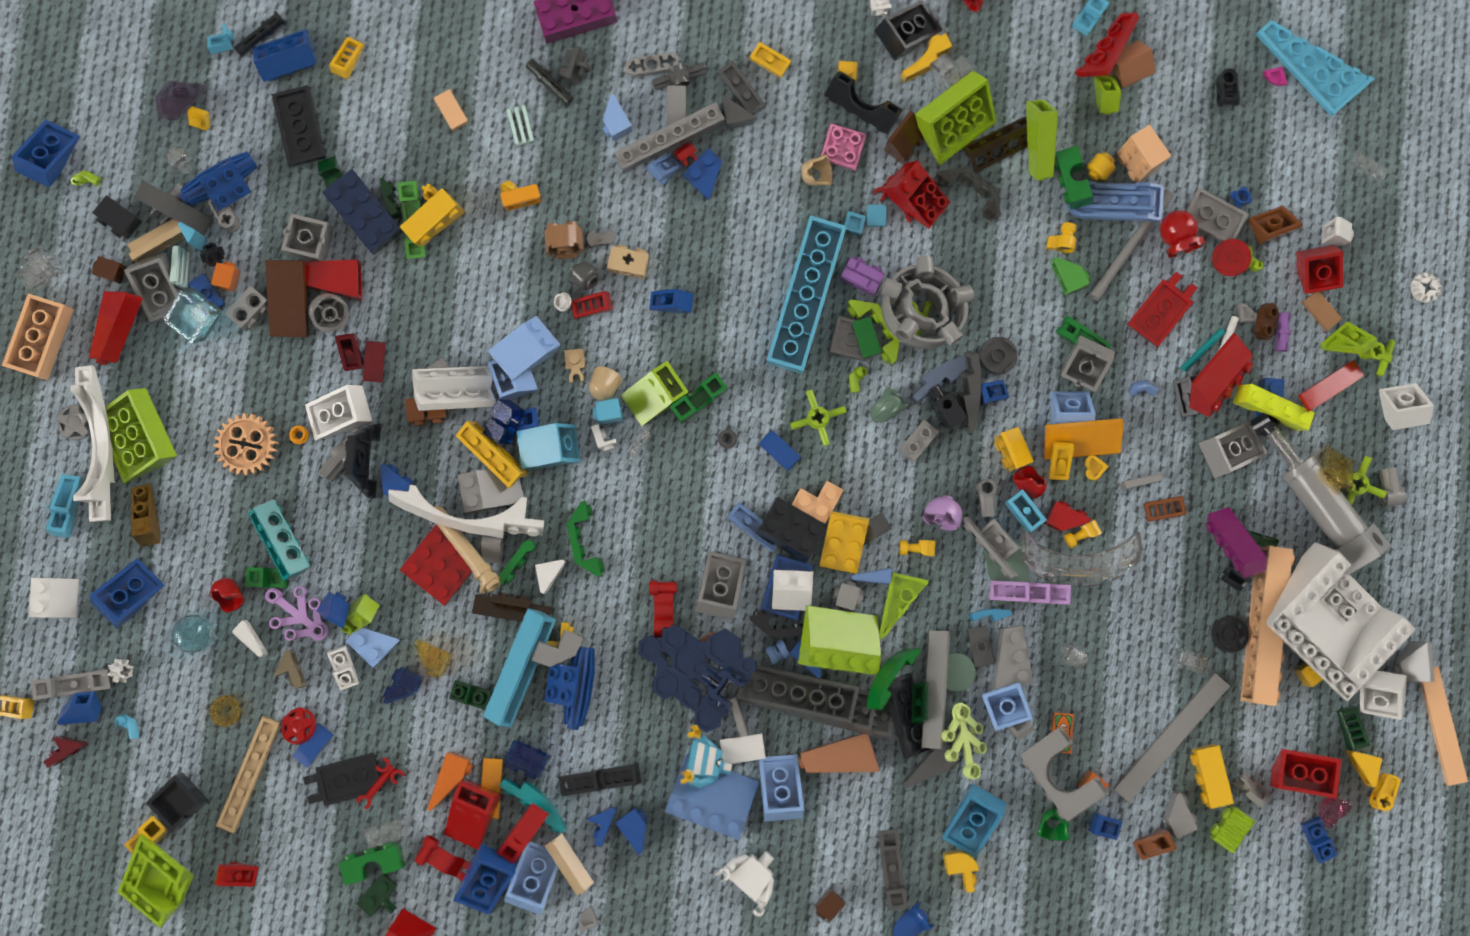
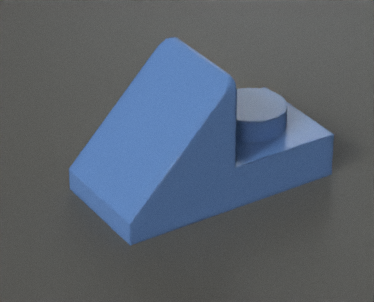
(664, 168)

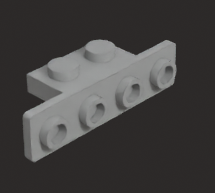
(996, 541)

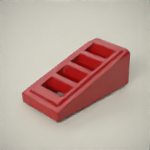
(606, 299)

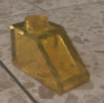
(433, 658)

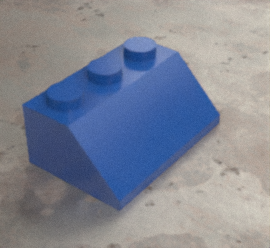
(284, 56)

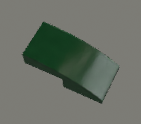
(388, 194)
(470, 694)

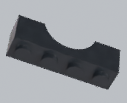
(843, 92)

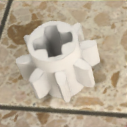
(120, 670)

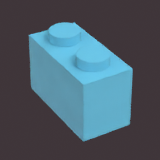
(608, 412)
(1025, 511)

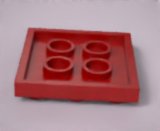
(437, 566)

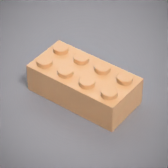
(37, 337)

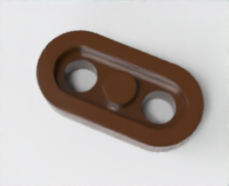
(1266, 321)

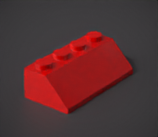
(1220, 376)

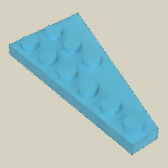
(1317, 70)

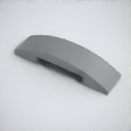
(70, 684)

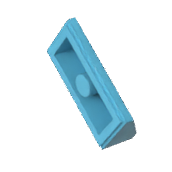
(192, 236)

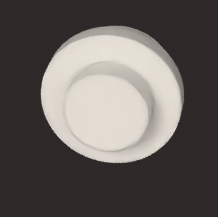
(562, 301)

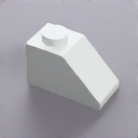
(1337, 232)

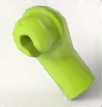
(855, 377)

